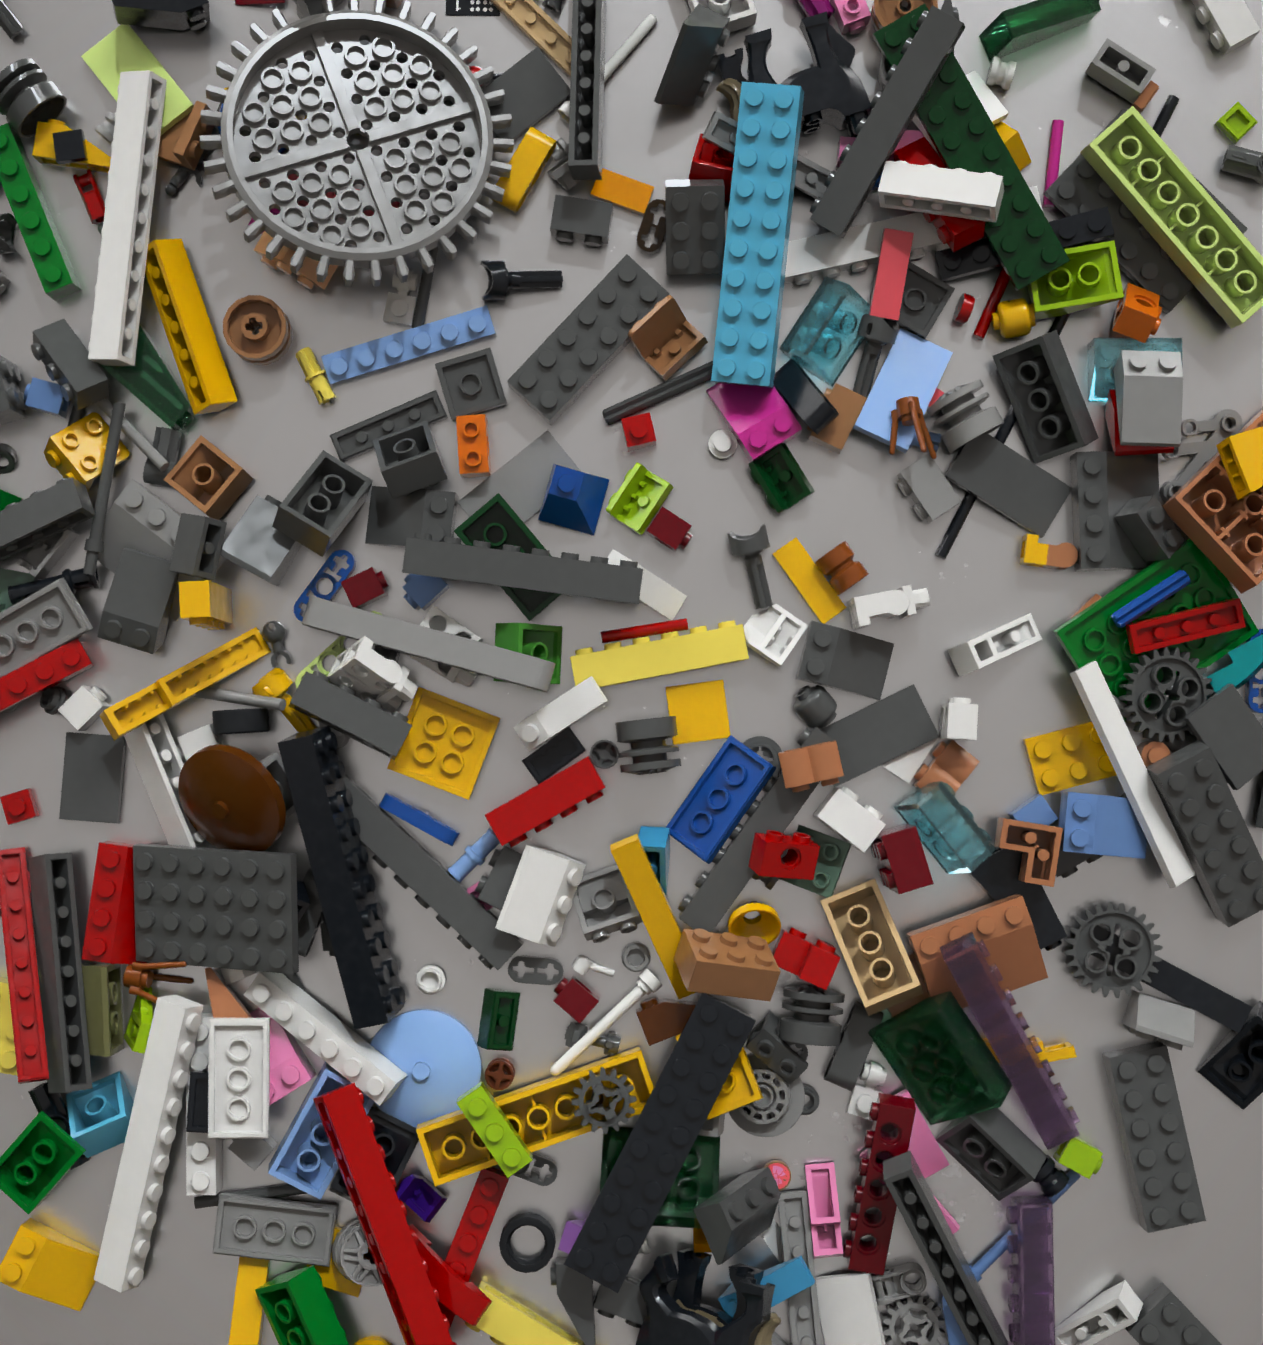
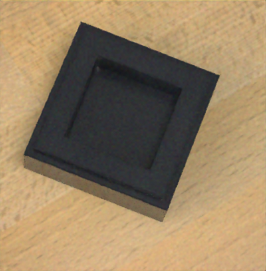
(70, 146)

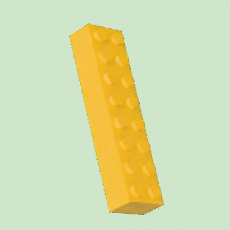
(537, 1112)

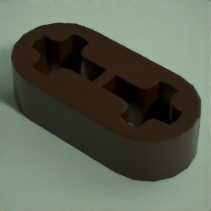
(647, 225)

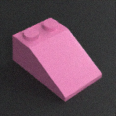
(287, 1061)

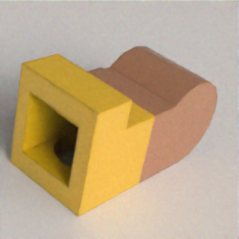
(1047, 555)

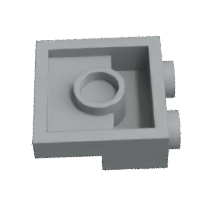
(605, 905)

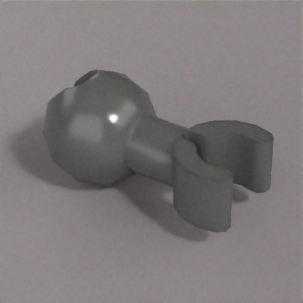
(275, 638)

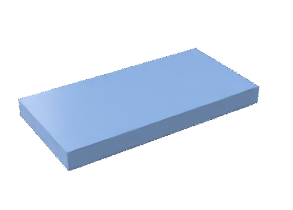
(909, 370)

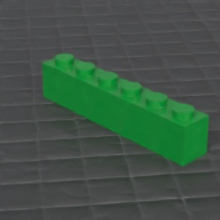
(34, 217)

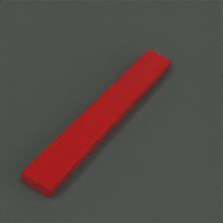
(22, 967)

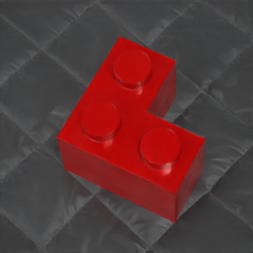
(806, 959)

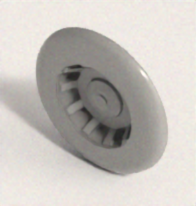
(771, 1093)

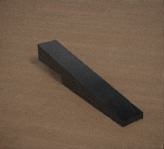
(1184, 987)

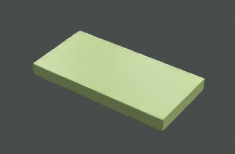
(125, 52)

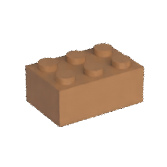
(726, 964)

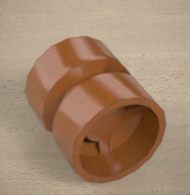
(841, 568)

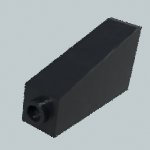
(1000, 878)

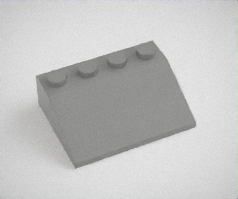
(143, 524)

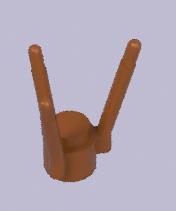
(911, 414)
(139, 976)

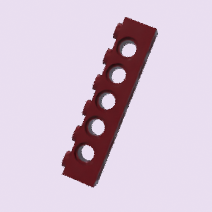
(872, 1255)

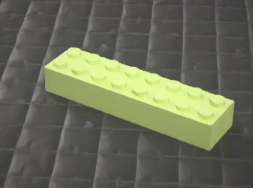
(1179, 216)

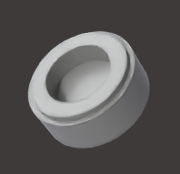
(636, 956)

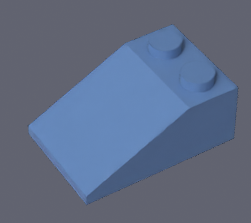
(1100, 826)

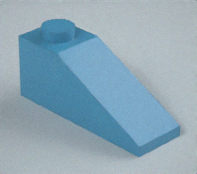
(787, 1277)

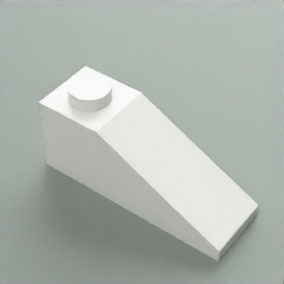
(654, 591)
(994, 645)
(560, 714)
(1100, 1317)

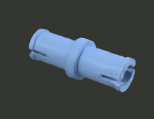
(474, 855)

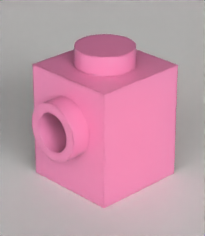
(851, 15)

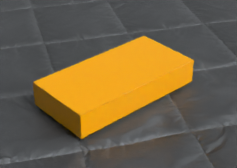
(622, 191)

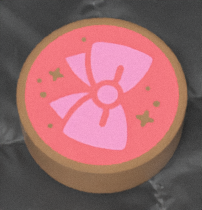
(780, 1173)

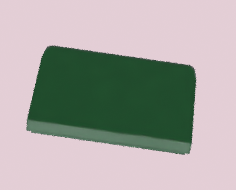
(498, 1019)

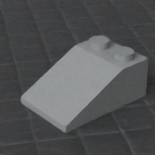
(1149, 398)

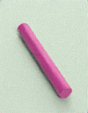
(1054, 157)

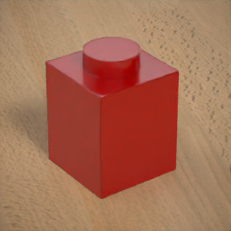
(638, 432)

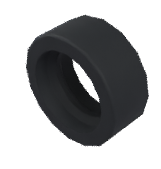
(240, 721)
(514, 1261)

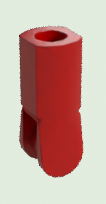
(92, 199)

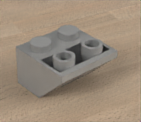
(1160, 1018)

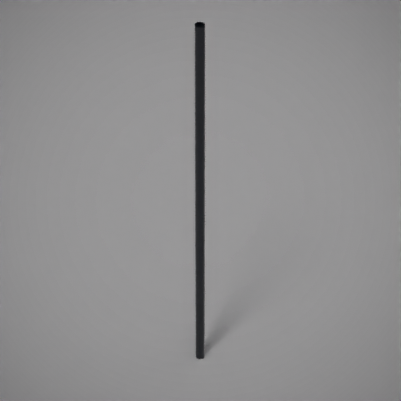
(1010, 417)

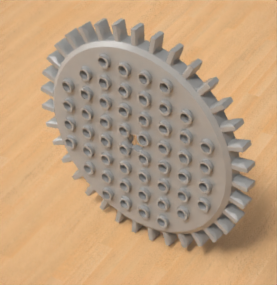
(388, 40)

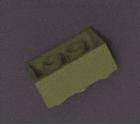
(103, 1008)

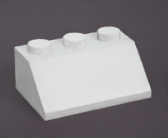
(540, 895)

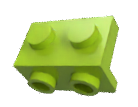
(638, 498)

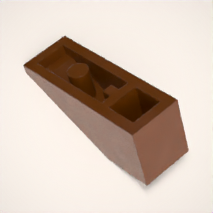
(663, 1018)

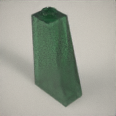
(1034, 23)
(155, 383)

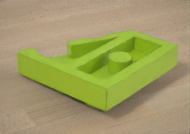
(139, 1023)

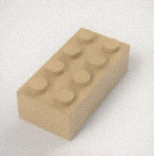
(871, 947)

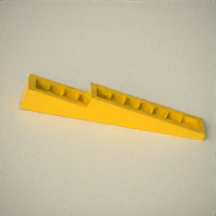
(184, 683)
(651, 905)
(247, 1309)

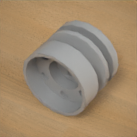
(964, 415)
(348, 1256)

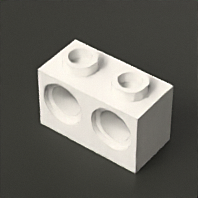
(958, 719)

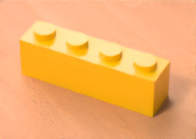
(205, 604)

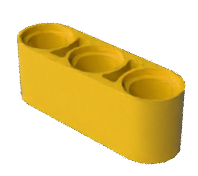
(526, 168)

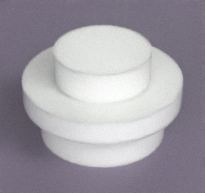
(722, 444)
(430, 979)

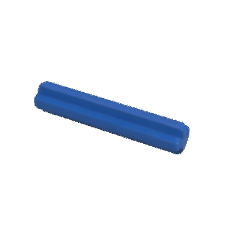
(1150, 598)

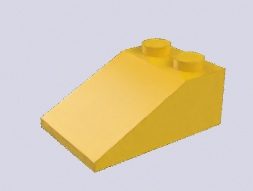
(49, 1266)

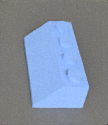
(305, 1152)

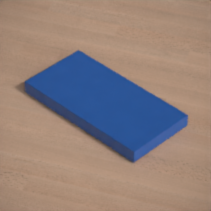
(720, 799)

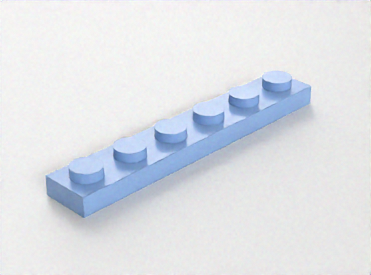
(408, 344)

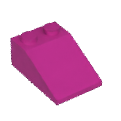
(755, 417)

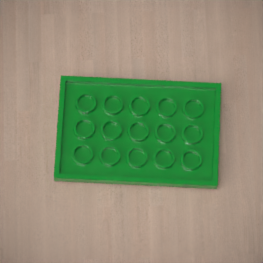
(1095, 637)

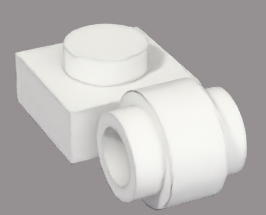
(400, 306)
(862, 1096)

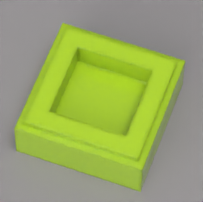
(1236, 122)

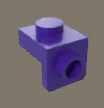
(421, 1196)

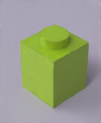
(1079, 1157)

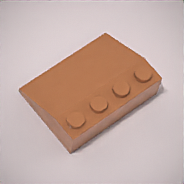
(1004, 929)

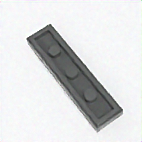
(360, 436)

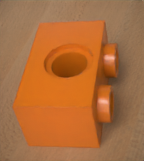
(1137, 313)
(473, 446)

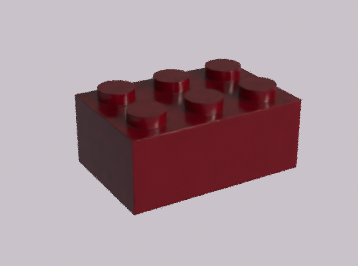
(901, 859)

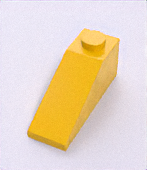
(45, 152)

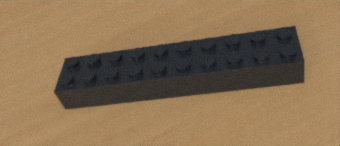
(342, 876)
(660, 1142)

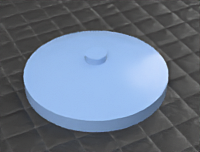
(438, 1061)

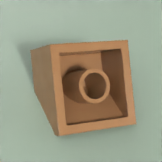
(208, 478)

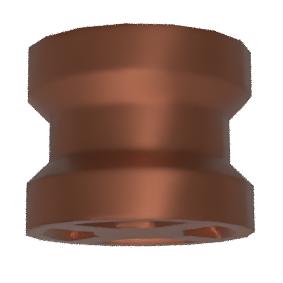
(499, 1080)

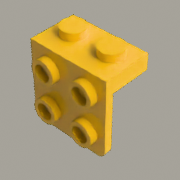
(81, 449)

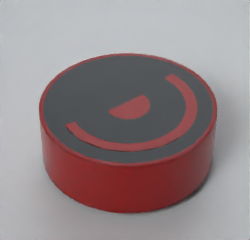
(964, 308)

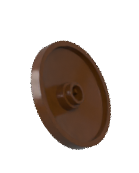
(231, 799)

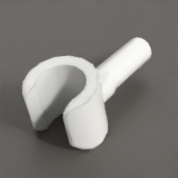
(583, 964)

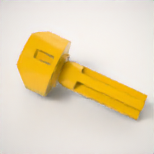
(276, 685)

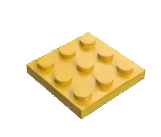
(445, 743)

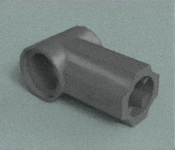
(1243, 162)
(167, 444)

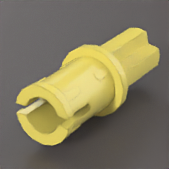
(315, 376)

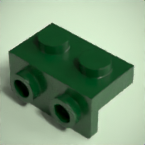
(780, 478)

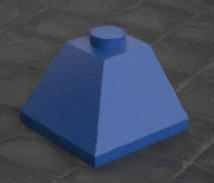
(573, 499)

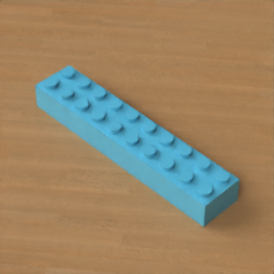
(757, 234)

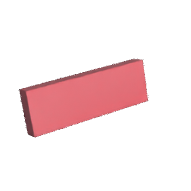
(891, 274)

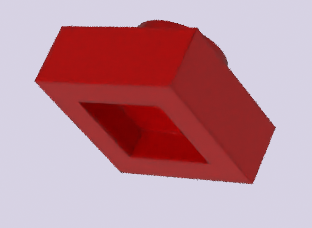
(19, 806)

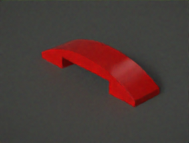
(457, 1295)

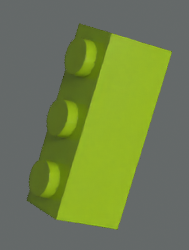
(494, 1129)

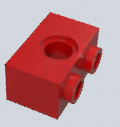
(796, 864)

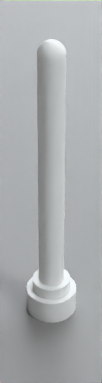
(619, 56)
(645, 985)

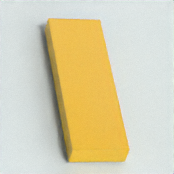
(809, 581)

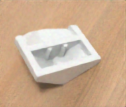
(773, 633)

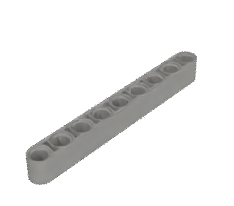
(429, 644)

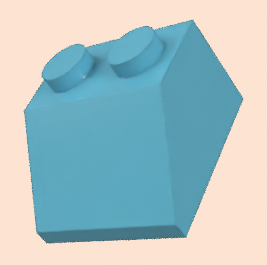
(100, 1114)

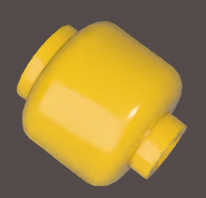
(1014, 318)

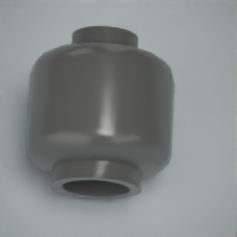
(815, 706)

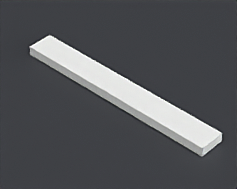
(1132, 774)

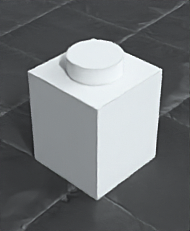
(84, 707)

